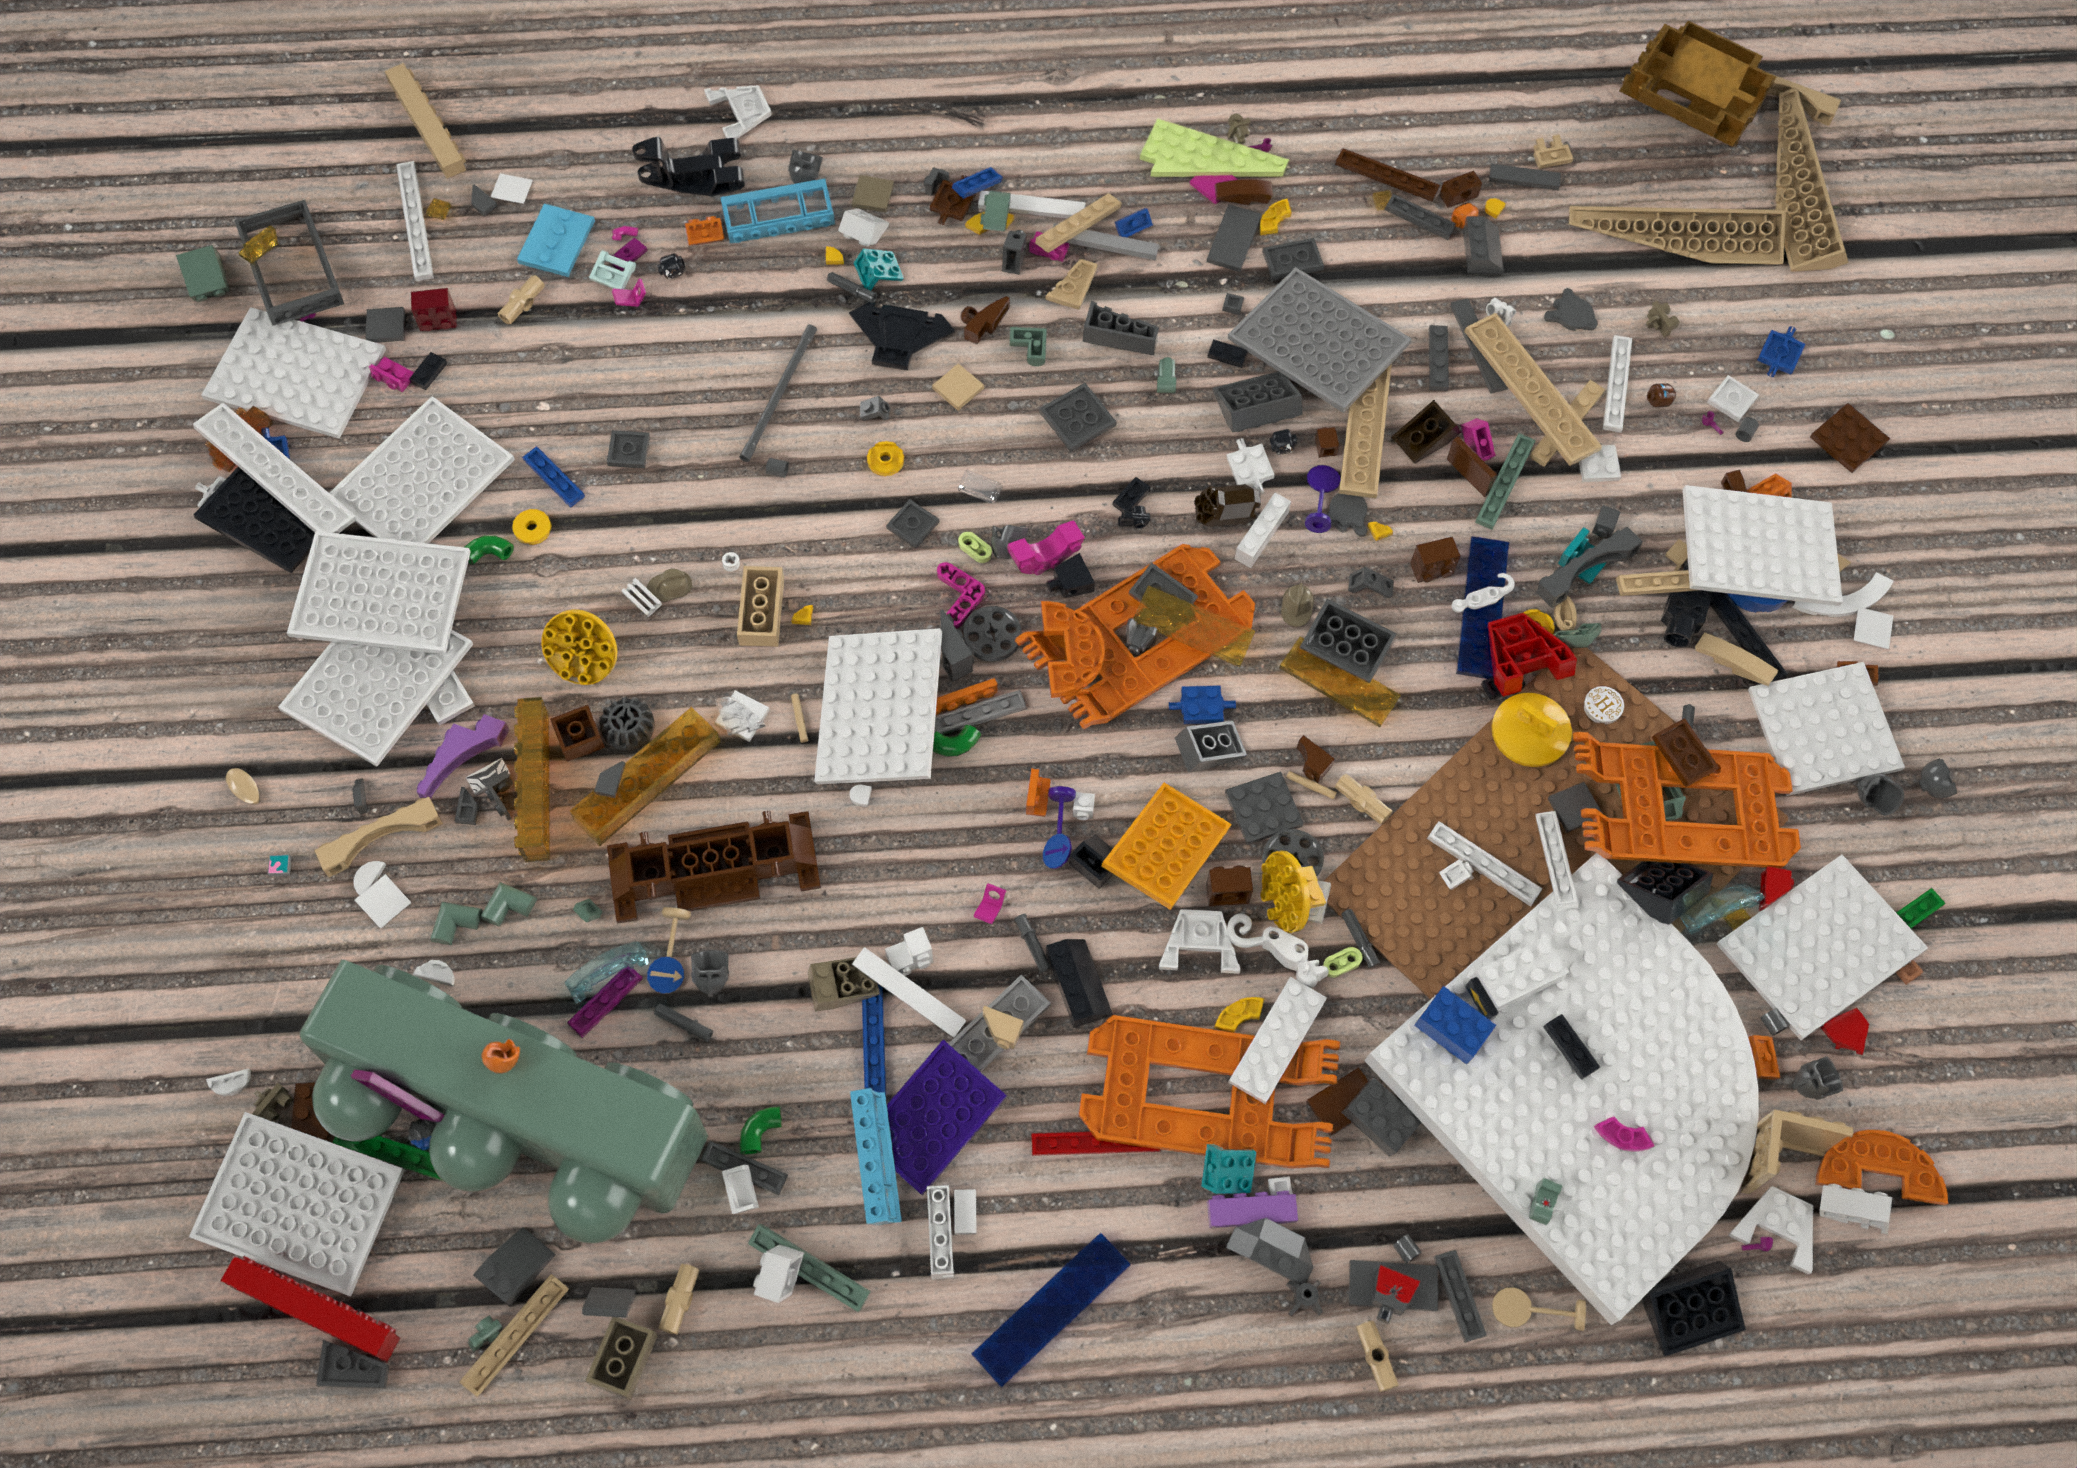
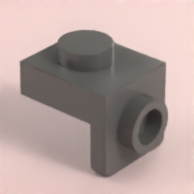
(936, 176)
(873, 408)

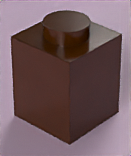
(1326, 442)

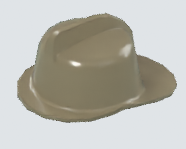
(670, 585)
(1297, 605)

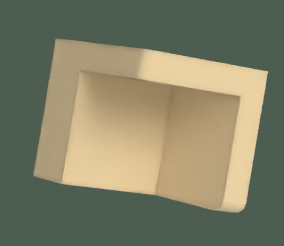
(1678, 554)

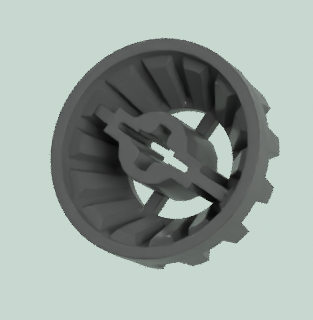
(632, 734)

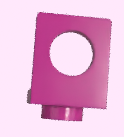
(629, 297)
(990, 907)

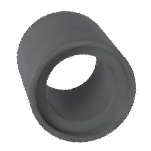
(1747, 429)
(777, 467)
(1774, 1022)
(1407, 1248)

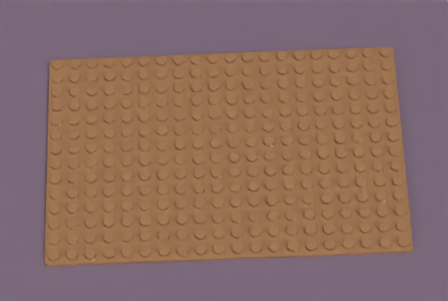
(1493, 803)

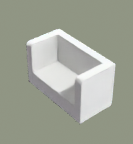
(740, 1189)

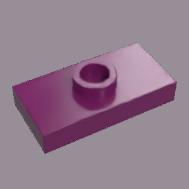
(630, 252)

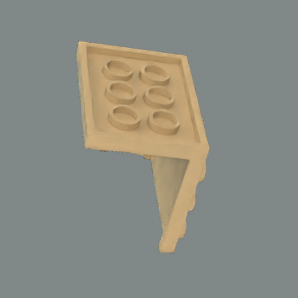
(1792, 1132)

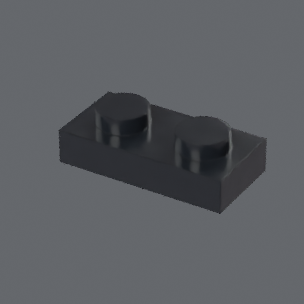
(1227, 353)
(428, 371)
(1131, 495)

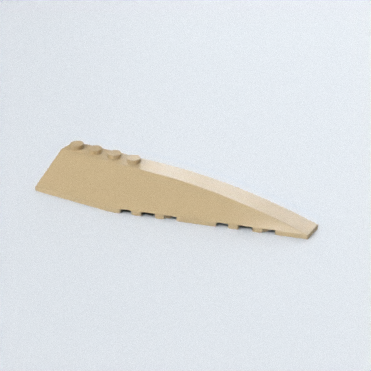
(1811, 227)
(1696, 233)

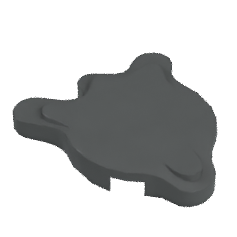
(1572, 312)
(1348, 512)

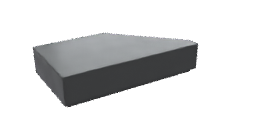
(481, 201)
(609, 780)
(359, 796)
(467, 809)

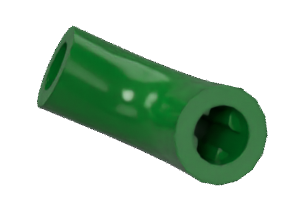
(489, 545)
(958, 744)
(755, 1127)

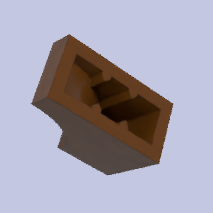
(1316, 759)

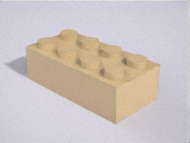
(760, 606)

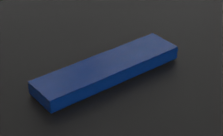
(553, 477)

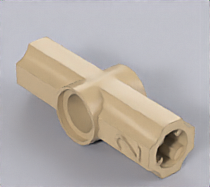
(521, 299)
(1363, 799)
(679, 1299)
(1381, 1370)

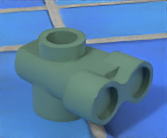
(487, 1331)

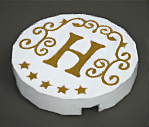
(1603, 705)

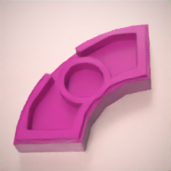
(1624, 1137)

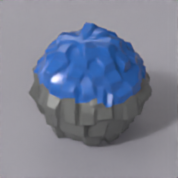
(420, 1133)

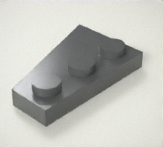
(349, 1369)

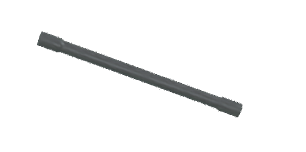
(750, 446)

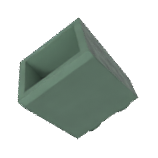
(203, 273)

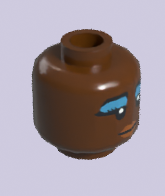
(1661, 395)

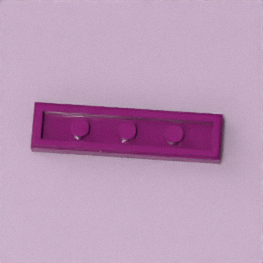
(604, 1001)

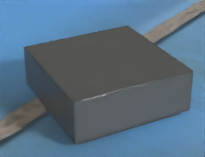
(1233, 303)

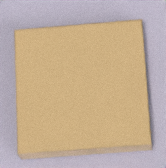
(958, 386)

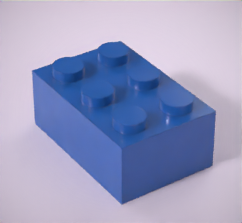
(1455, 1025)

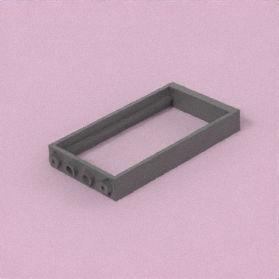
(303, 306)

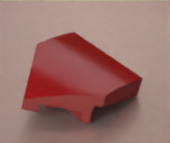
(1848, 1030)

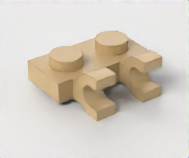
(1554, 156)

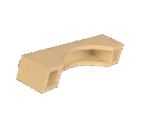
(1817, 104)
(340, 853)

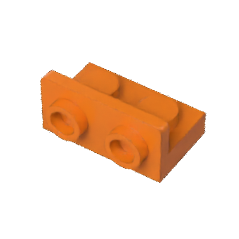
(704, 231)
(1773, 485)
(1037, 794)
(1764, 1057)

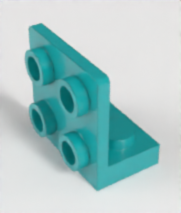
(877, 265)
(1576, 549)
(1228, 1170)

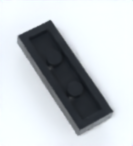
(1571, 1046)

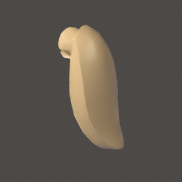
(1565, 615)
(242, 786)

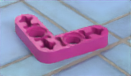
(966, 591)

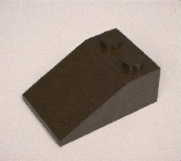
(1426, 432)

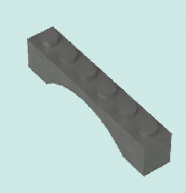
(1618, 547)

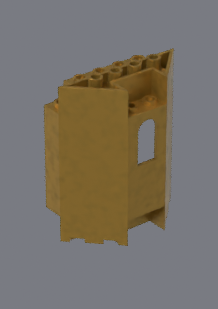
(1705, 69)

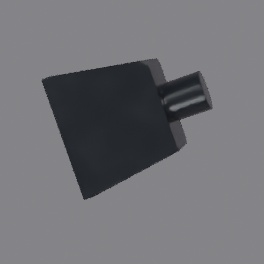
(1072, 578)

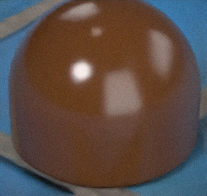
(965, 316)

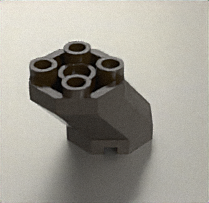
(1227, 505)

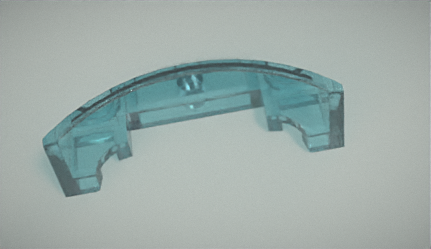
(1720, 905)
(604, 967)

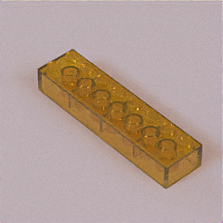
(647, 776)
(532, 780)

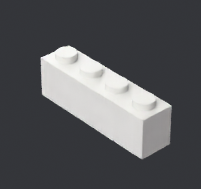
(1262, 530)

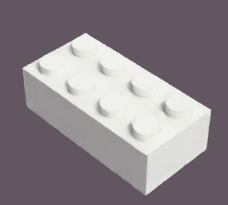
(1522, 973)

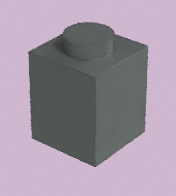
(1606, 522)

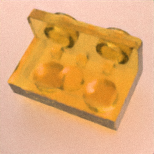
(259, 245)

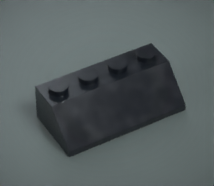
(1078, 981)

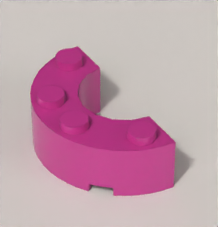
(1049, 552)

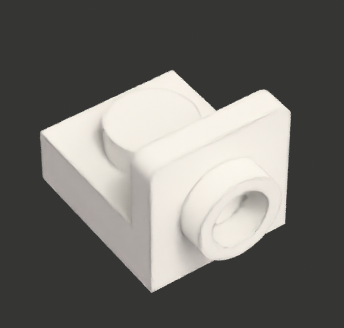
(1083, 806)
(1457, 874)

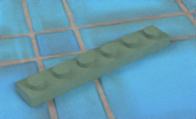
(1505, 481)
(815, 1270)

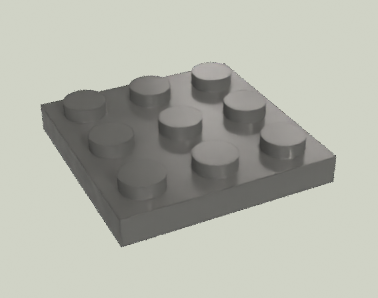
(1077, 417)
(1263, 807)

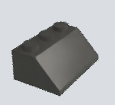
(1482, 246)

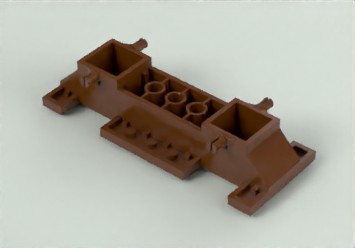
(712, 864)

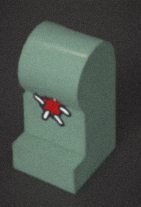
(1544, 1201)

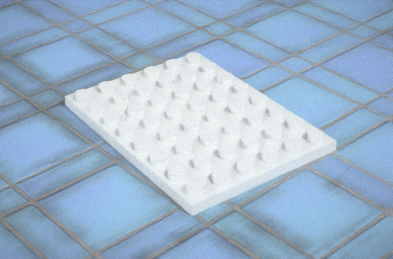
(294, 373)
(421, 475)
(1761, 545)
(379, 592)
(370, 693)
(879, 707)
(1821, 946)
(297, 1203)

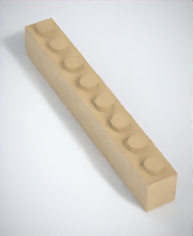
(425, 120)

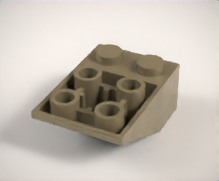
(839, 984)

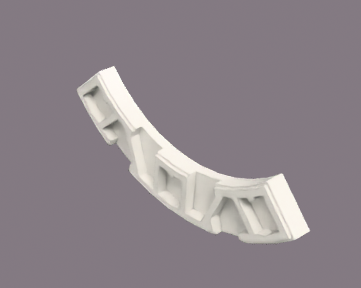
(1863, 598)

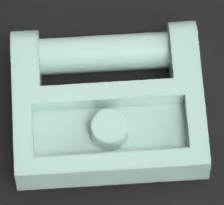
(609, 276)

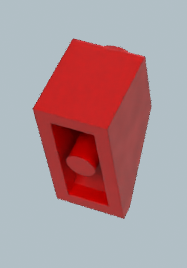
(1774, 885)

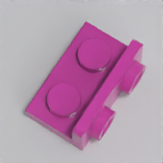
(1057, 254)
(391, 373)

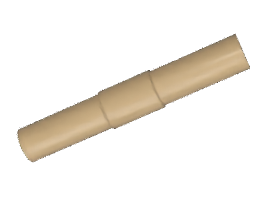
(800, 722)
(1311, 785)

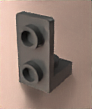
(1368, 578)
(496, 785)

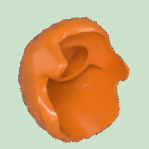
(500, 1056)

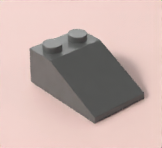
(1209, 745)
(514, 1266)

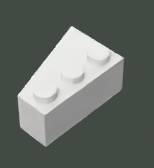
(1856, 1206)

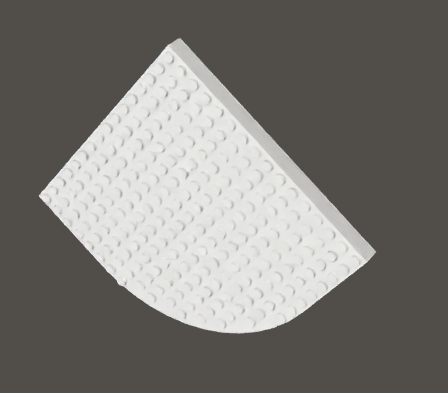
(1667, 1062)

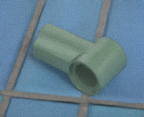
(1166, 380)

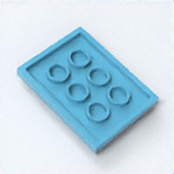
(556, 240)

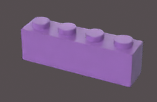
(1244, 1209)

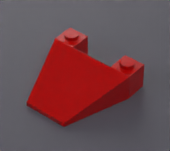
(1523, 647)

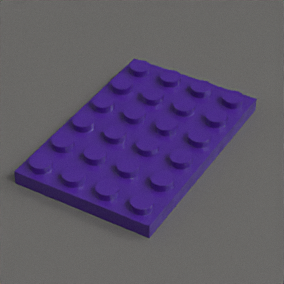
(938, 1115)

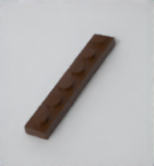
(1387, 174)

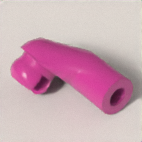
(624, 230)

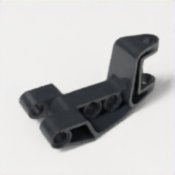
(695, 174)

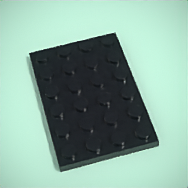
(257, 521)

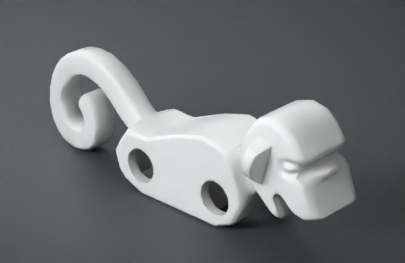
(1282, 947)

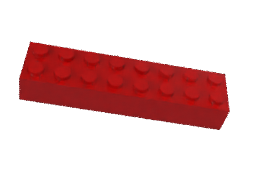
(311, 1308)

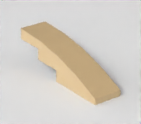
(1734, 657)

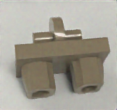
(1238, 128)
(1659, 320)
(269, 1100)

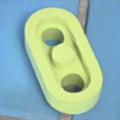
(975, 548)
(1341, 962)

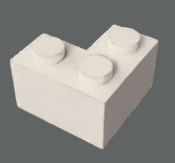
(911, 953)

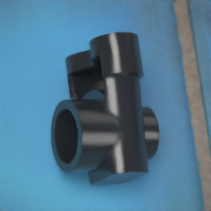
(1136, 517)

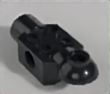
(1685, 615)

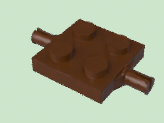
(950, 203)

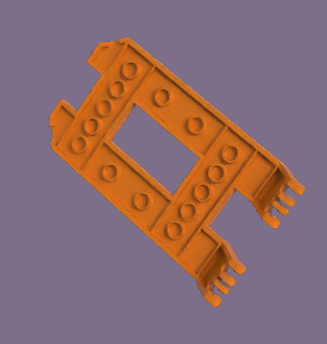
(1130, 679)
(1649, 837)
(1127, 1119)

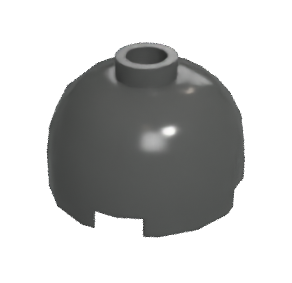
(1937, 780)

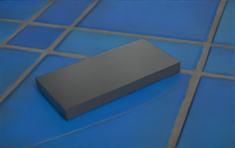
(1234, 238)
(1363, 1276)

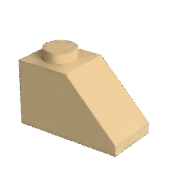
(1003, 1027)

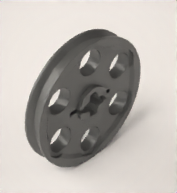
(998, 627)
(1295, 849)

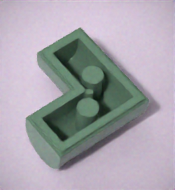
(1033, 339)
(1581, 637)
(507, 898)
(451, 916)

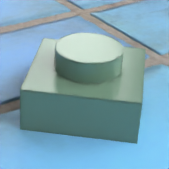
(587, 910)

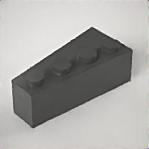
(1119, 331)

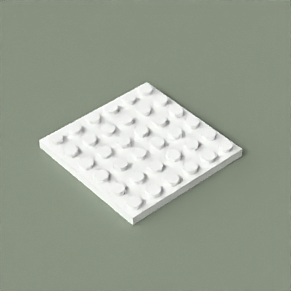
(1826, 727)

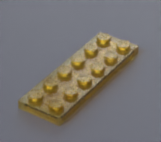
(1194, 626)
(1368, 700)

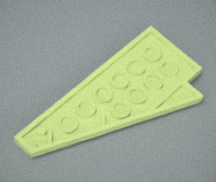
(1190, 153)

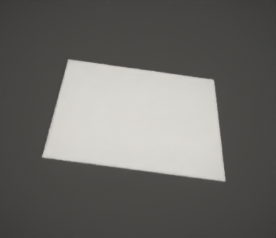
(511, 188)
(1873, 628)
(382, 901)

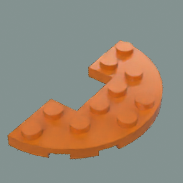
(1082, 647)
(1887, 1155)

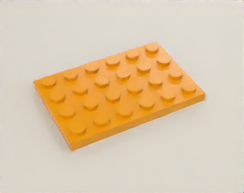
(1166, 845)

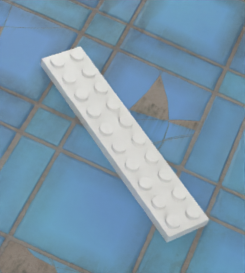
(273, 471)

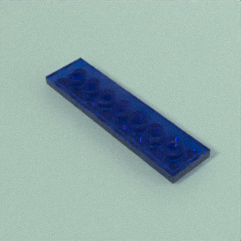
(1485, 562)
(1050, 1310)

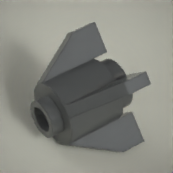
(1139, 637)
(1303, 1302)

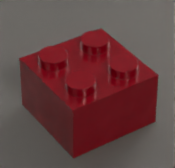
(433, 309)

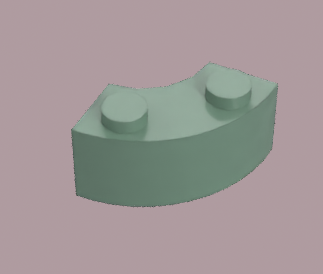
(996, 210)

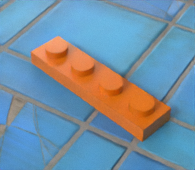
(966, 696)

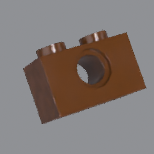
(1460, 189)

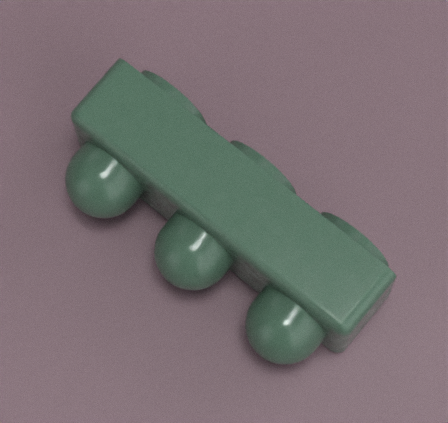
(607, 1129)

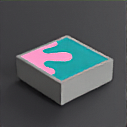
(279, 865)

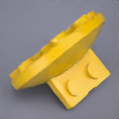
(579, 646)
(1531, 729)
(1291, 889)

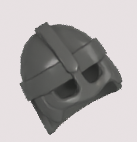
(804, 166)
(1008, 535)
(1880, 793)
(710, 970)
(1818, 1079)

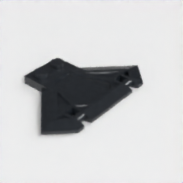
(899, 332)

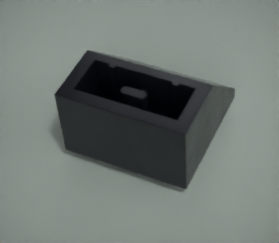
(1089, 858)

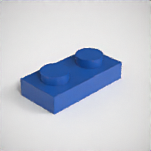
(1133, 223)

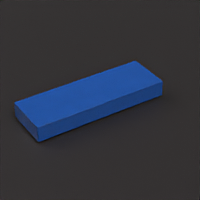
(977, 182)

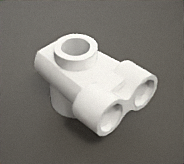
(1503, 311)

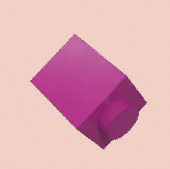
(1478, 438)

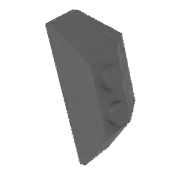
(1273, 1248)

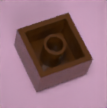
(1435, 560)
(577, 733)
(1229, 886)

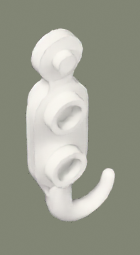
(1484, 596)

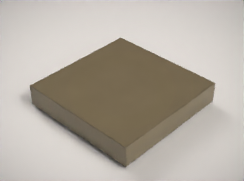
(872, 193)

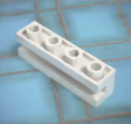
(940, 1232)

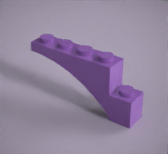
(458, 747)

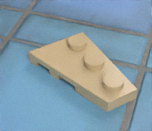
(1074, 286)

